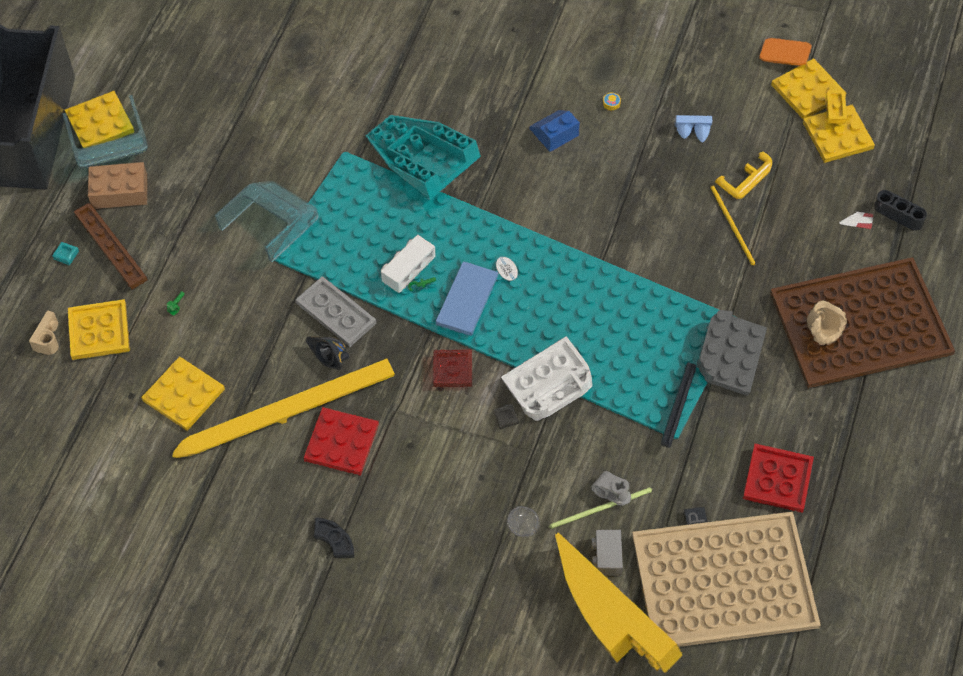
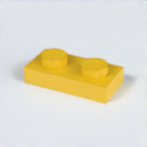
(836, 106)

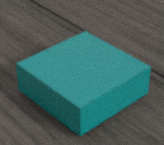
(65, 253)

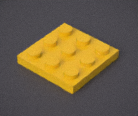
(806, 88)
(99, 120)
(838, 139)
(98, 329)
(183, 393)

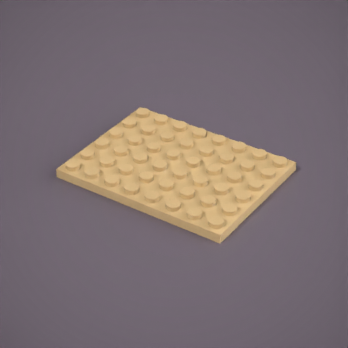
(726, 579)

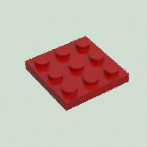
(341, 441)
(778, 478)

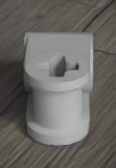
(612, 488)

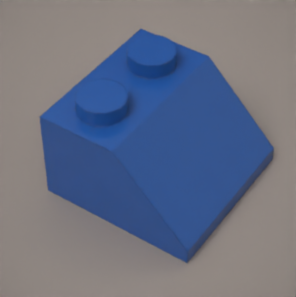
(556, 129)

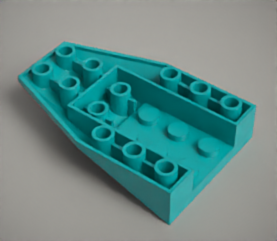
(423, 151)

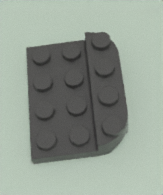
(731, 352)

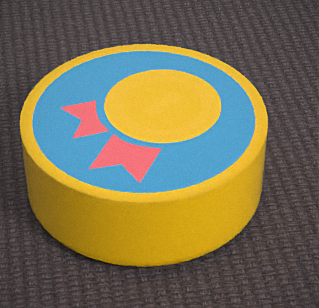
(611, 101)

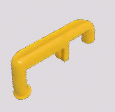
(750, 182)

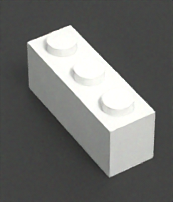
(408, 263)

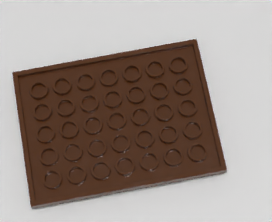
(886, 326)

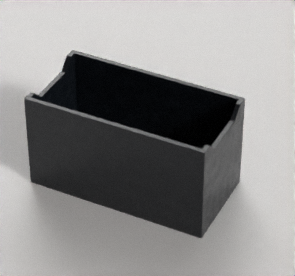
(32, 126)

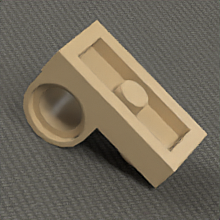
(45, 333)

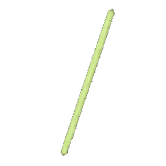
(596, 509)

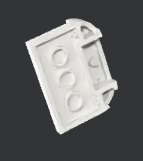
(549, 380)

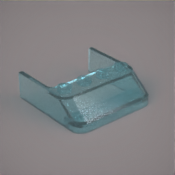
(110, 150)
(278, 201)

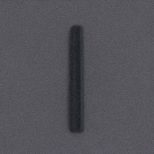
(678, 405)

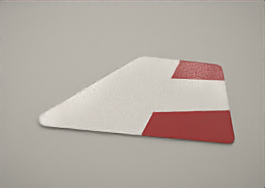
(859, 219)

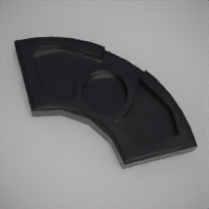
(334, 536)

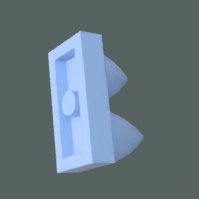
(700, 123)

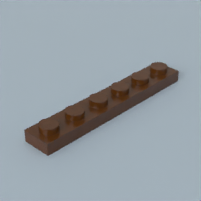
(110, 246)

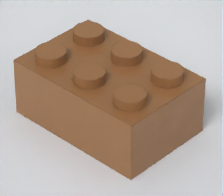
(117, 185)

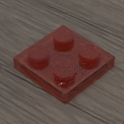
(452, 368)

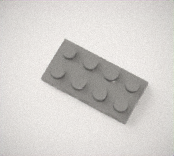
(336, 311)

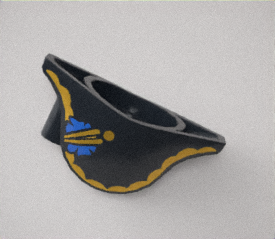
(328, 351)

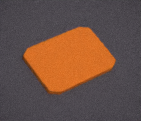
(785, 51)

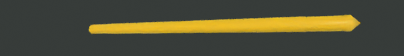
(734, 228)

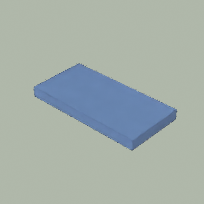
(467, 298)

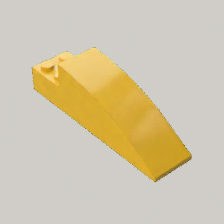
(612, 614)

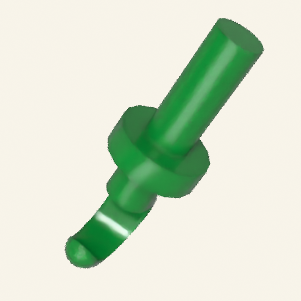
(422, 283)

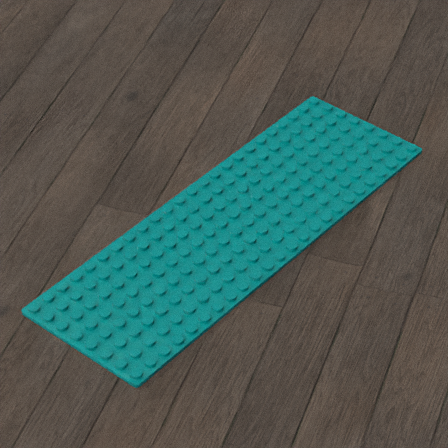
(620, 323)

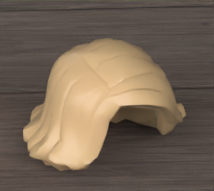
(826, 322)

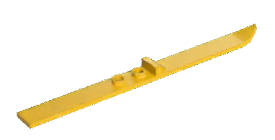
(284, 409)

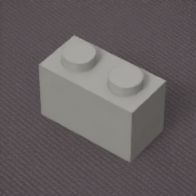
(608, 552)

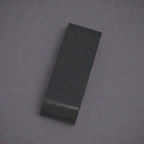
(900, 210)

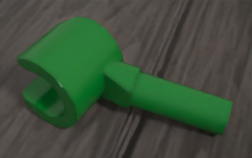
(172, 306)

